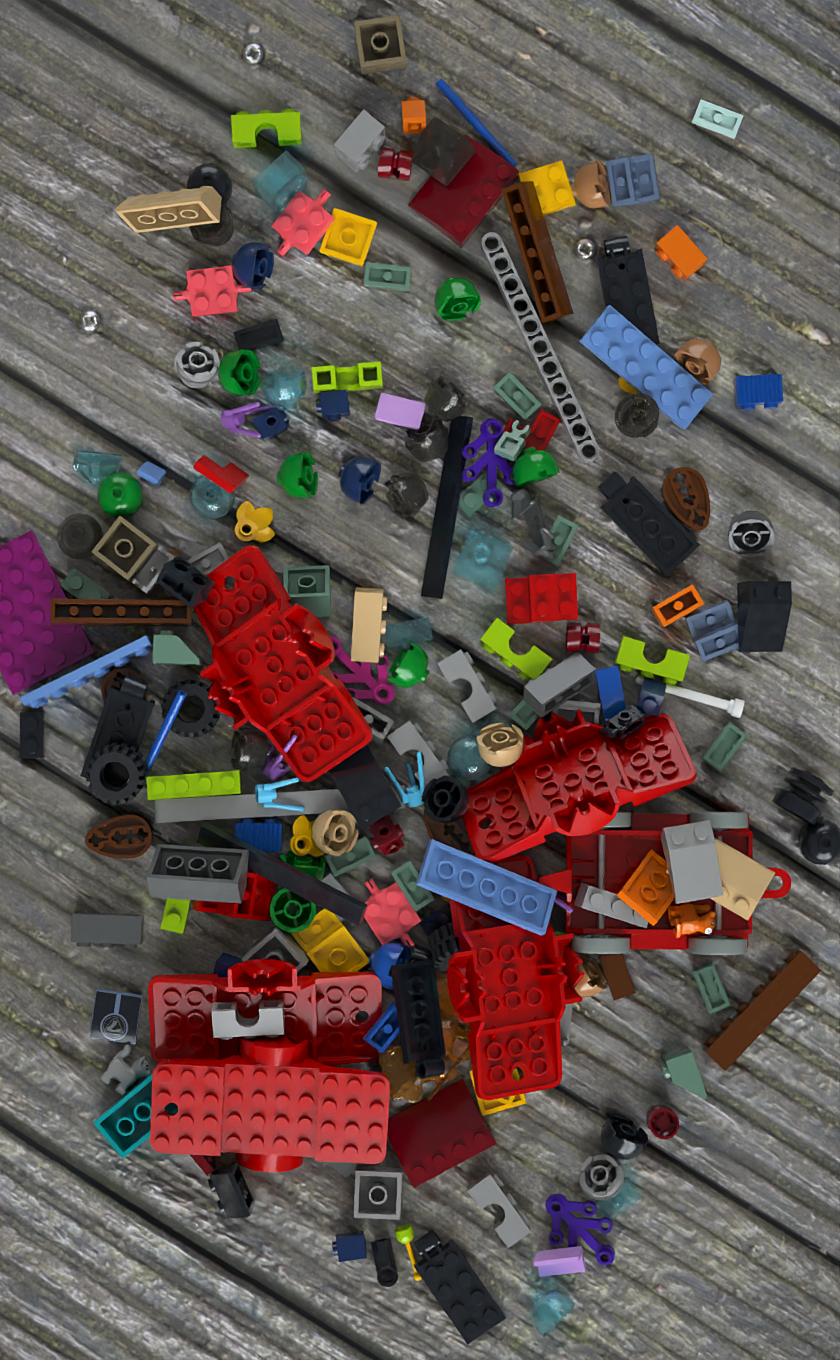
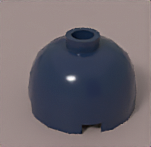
(253, 264)
(358, 478)

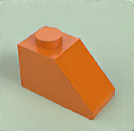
(413, 115)

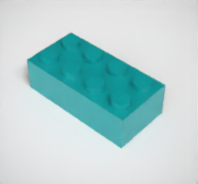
(129, 1119)

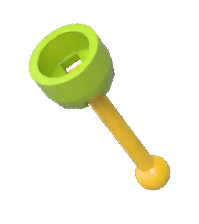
(405, 1235)

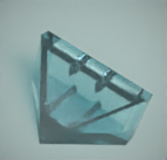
(96, 465)

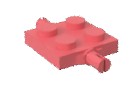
(303, 222)
(211, 291)
(390, 913)

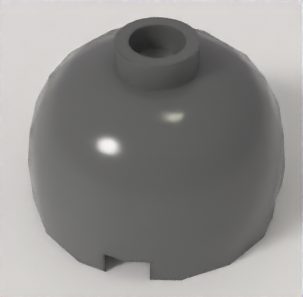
(751, 534)

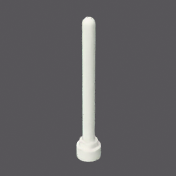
(734, 707)

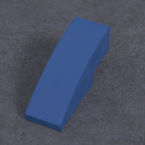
(610, 692)

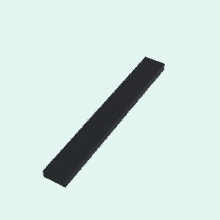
(446, 508)
(287, 875)

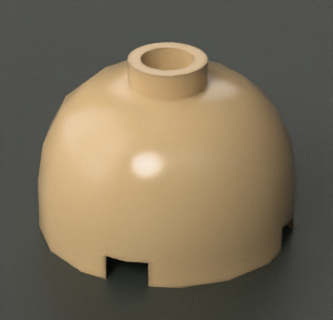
(503, 744)
(335, 832)

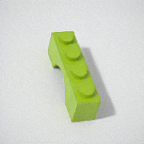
(194, 785)

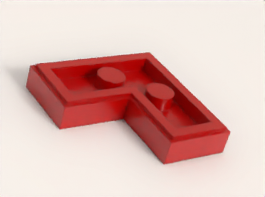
(541, 430)
(227, 478)

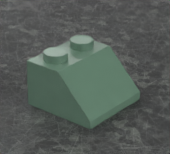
(309, 588)
(173, 650)
(683, 1070)

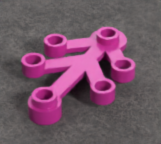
(363, 675)

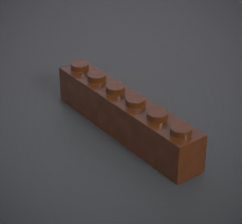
(537, 251)
(119, 612)
(761, 1010)

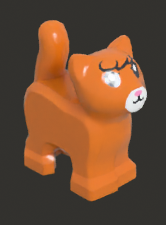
(687, 921)

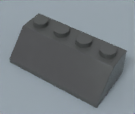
(198, 873)

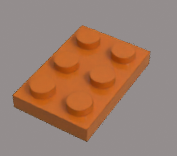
(649, 888)

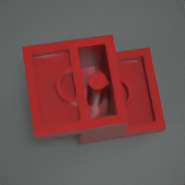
(541, 598)
(254, 902)

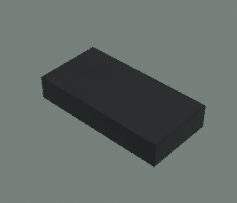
(259, 336)

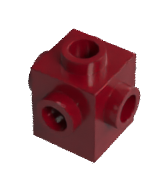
(386, 835)

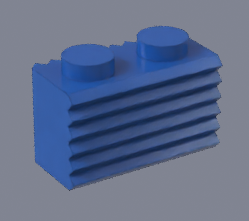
(758, 390)
(264, 836)

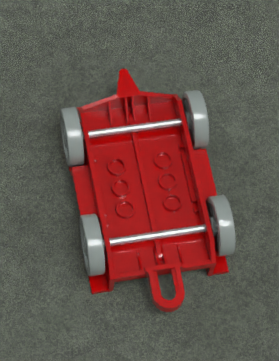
(610, 858)

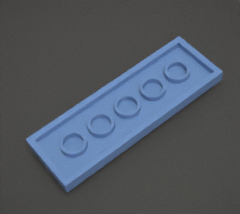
(646, 367)
(81, 675)
(486, 887)

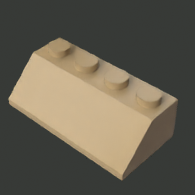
(171, 209)
(741, 880)

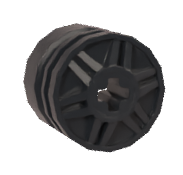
(803, 795)

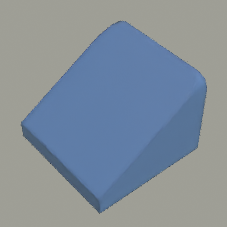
(151, 473)

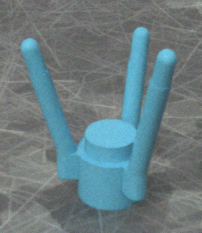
(267, 792)
(414, 793)

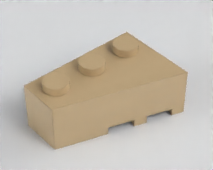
(368, 625)

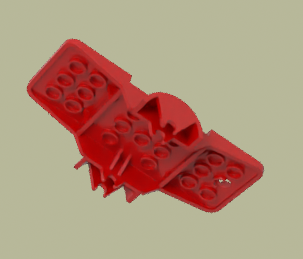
(276, 668)
(573, 782)
(512, 994)
(315, 1010)
(270, 1108)

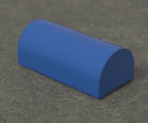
(384, 1029)

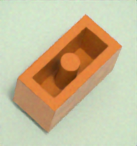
(680, 253)
(677, 606)

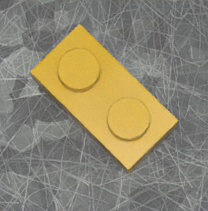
(321, 926)

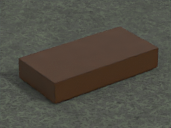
(617, 975)

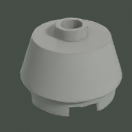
(196, 365)
(601, 1177)

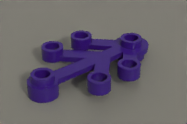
(490, 459)
(578, 1226)

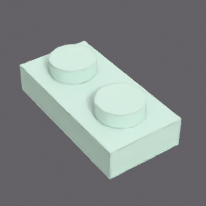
(717, 119)

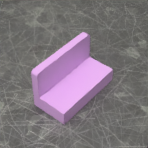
(400, 411)
(560, 1261)

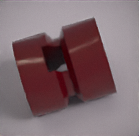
(395, 164)
(574, 637)
(662, 1121)

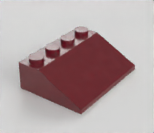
(469, 197)
(438, 1133)

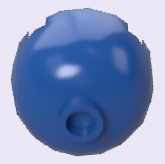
(384, 958)

